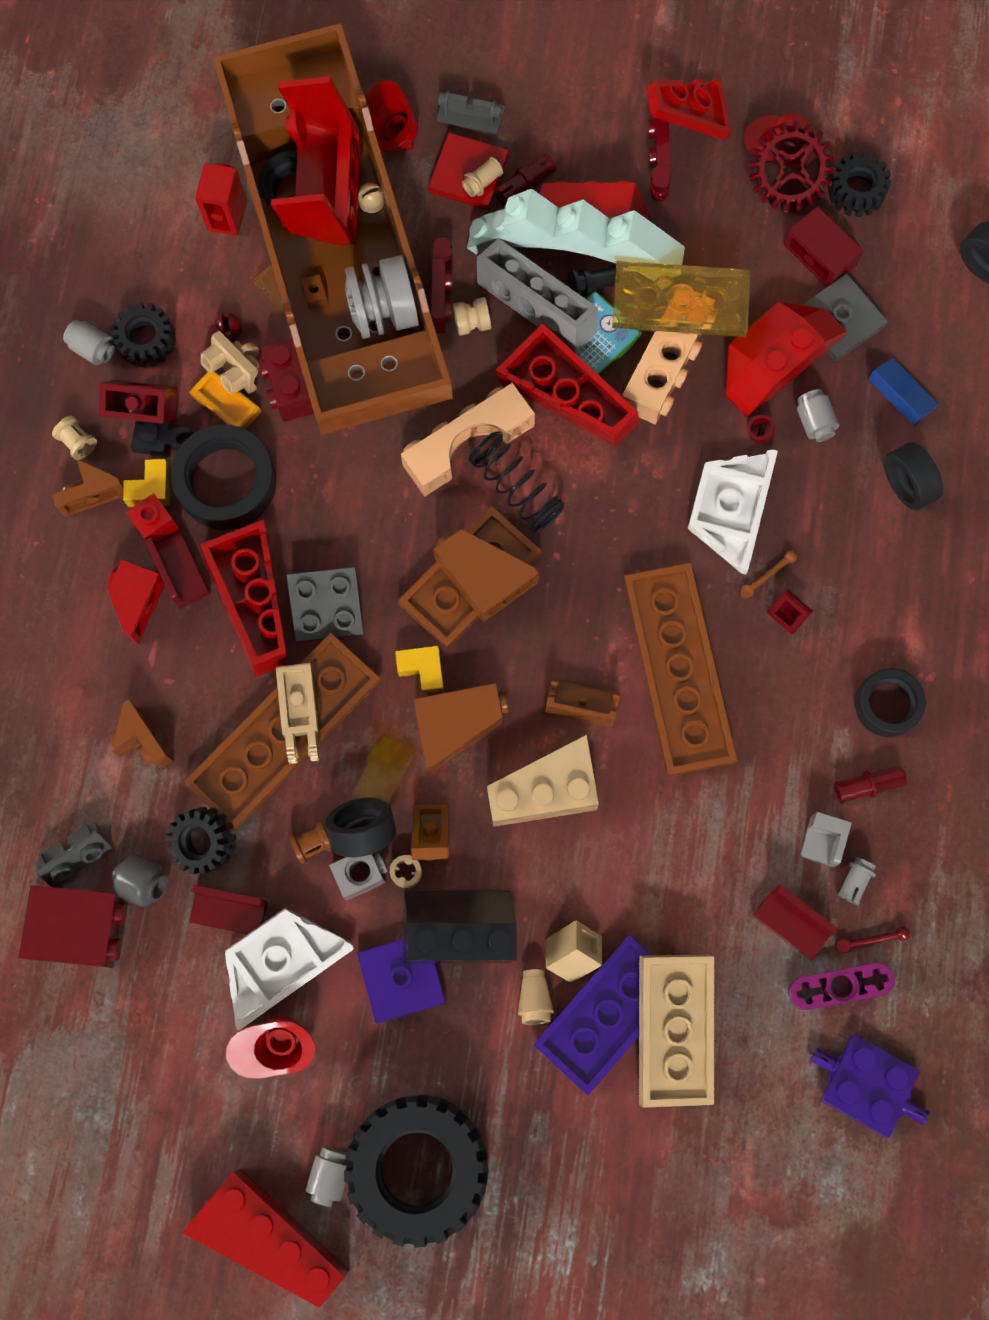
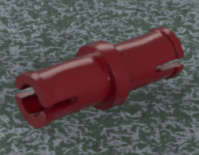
(525, 178)

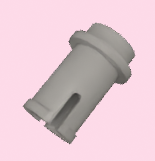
(857, 880)

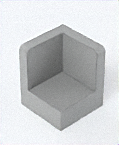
(825, 839)

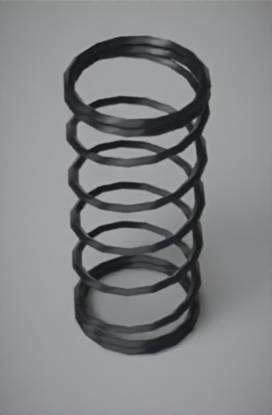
(549, 506)

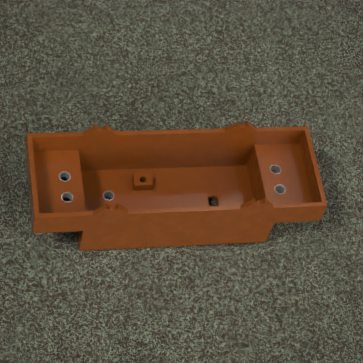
(356, 376)

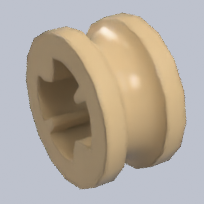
(402, 882)

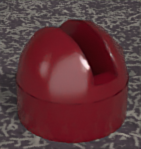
(234, 324)
(754, 428)

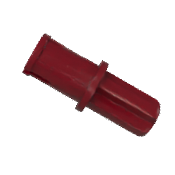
(870, 784)

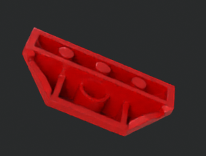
(776, 352)

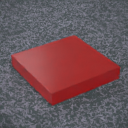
(458, 158)

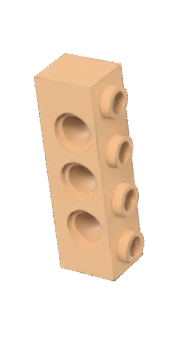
(653, 401)

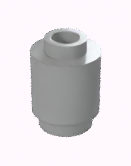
(89, 342)
(817, 415)
(327, 1177)

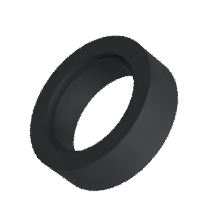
(212, 440)

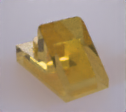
(384, 769)

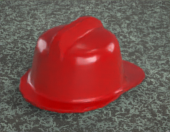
(391, 116)
(762, 124)
(270, 1049)

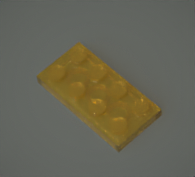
(681, 299)

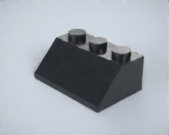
(458, 927)

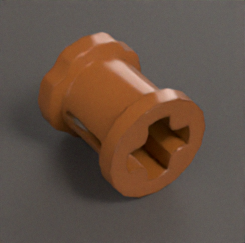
(310, 843)

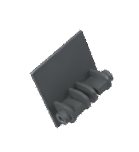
(325, 603)

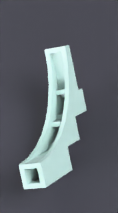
(577, 227)

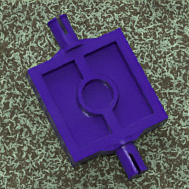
(870, 1086)

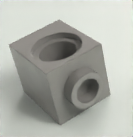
(343, 874)

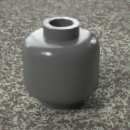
(139, 880)

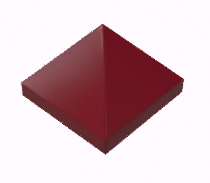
(789, 611)

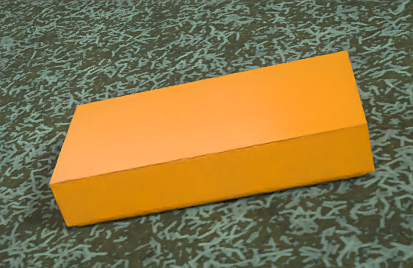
(230, 409)

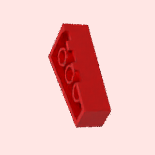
(245, 583)
(263, 1237)

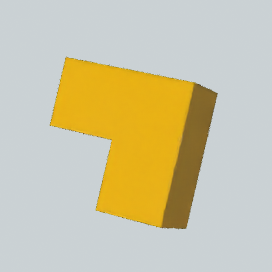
(156, 481)
(423, 662)

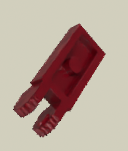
(659, 159)
(441, 282)

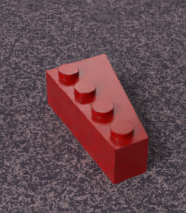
(564, 384)

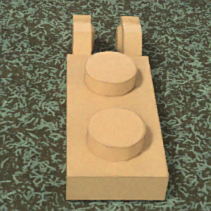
(298, 708)

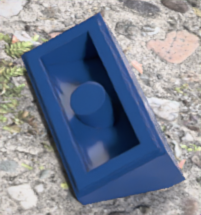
(902, 391)

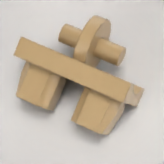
(236, 359)

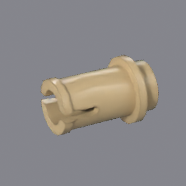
(484, 175)

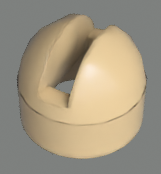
(374, 200)

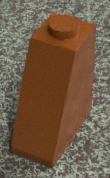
(483, 572)
(457, 721)

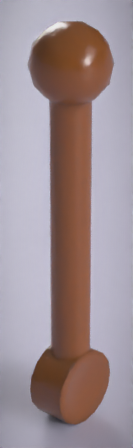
(748, 590)

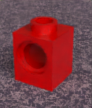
(153, 519)

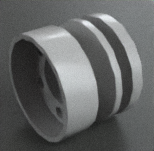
(381, 297)

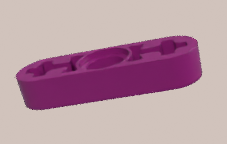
(865, 971)

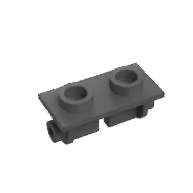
(469, 112)
(60, 864)

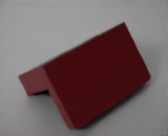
(178, 570)
(227, 910)
(794, 922)

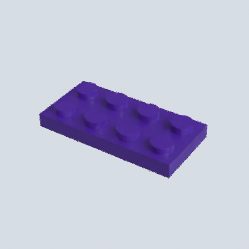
(598, 1020)

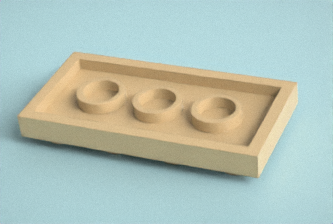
(676, 1030)

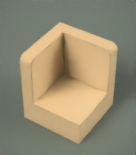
(573, 951)

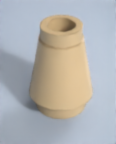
(535, 999)

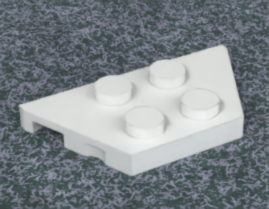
(732, 505)
(277, 962)

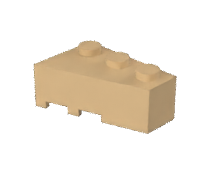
(546, 788)

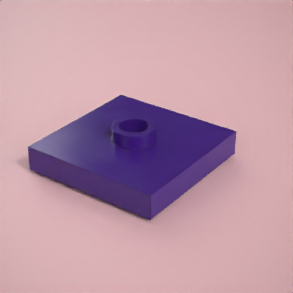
(397, 986)

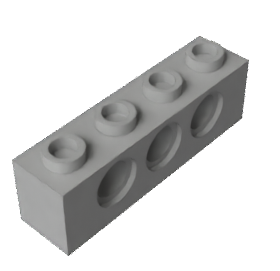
(536, 294)

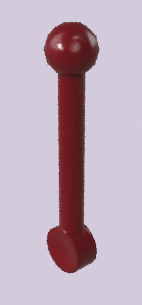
(844, 945)

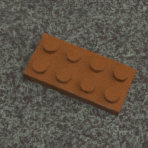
(438, 602)

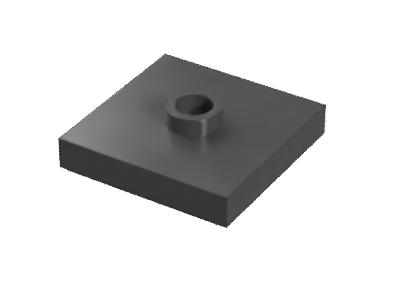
(853, 311)

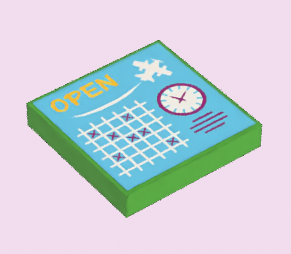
(609, 342)

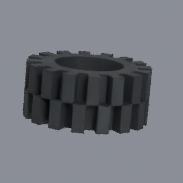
(863, 168)
(138, 318)
(183, 847)

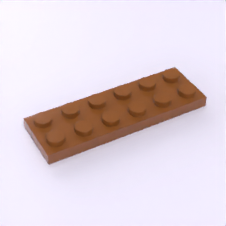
(679, 670)
(254, 756)

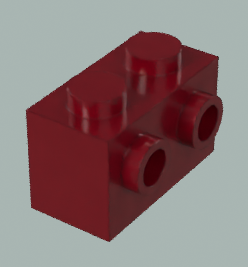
(287, 380)

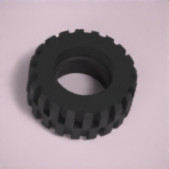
(365, 1177)

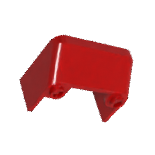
(327, 163)

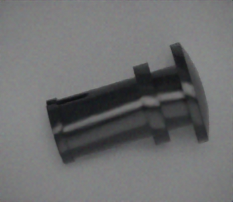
(586, 280)

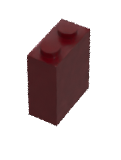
(72, 926)

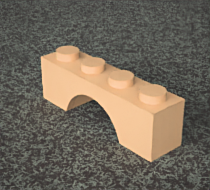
(430, 459)

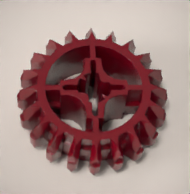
(802, 178)

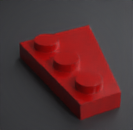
(691, 105)

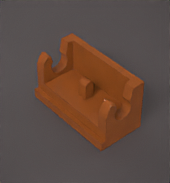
(582, 703)

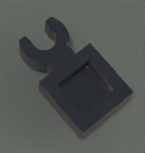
(156, 438)

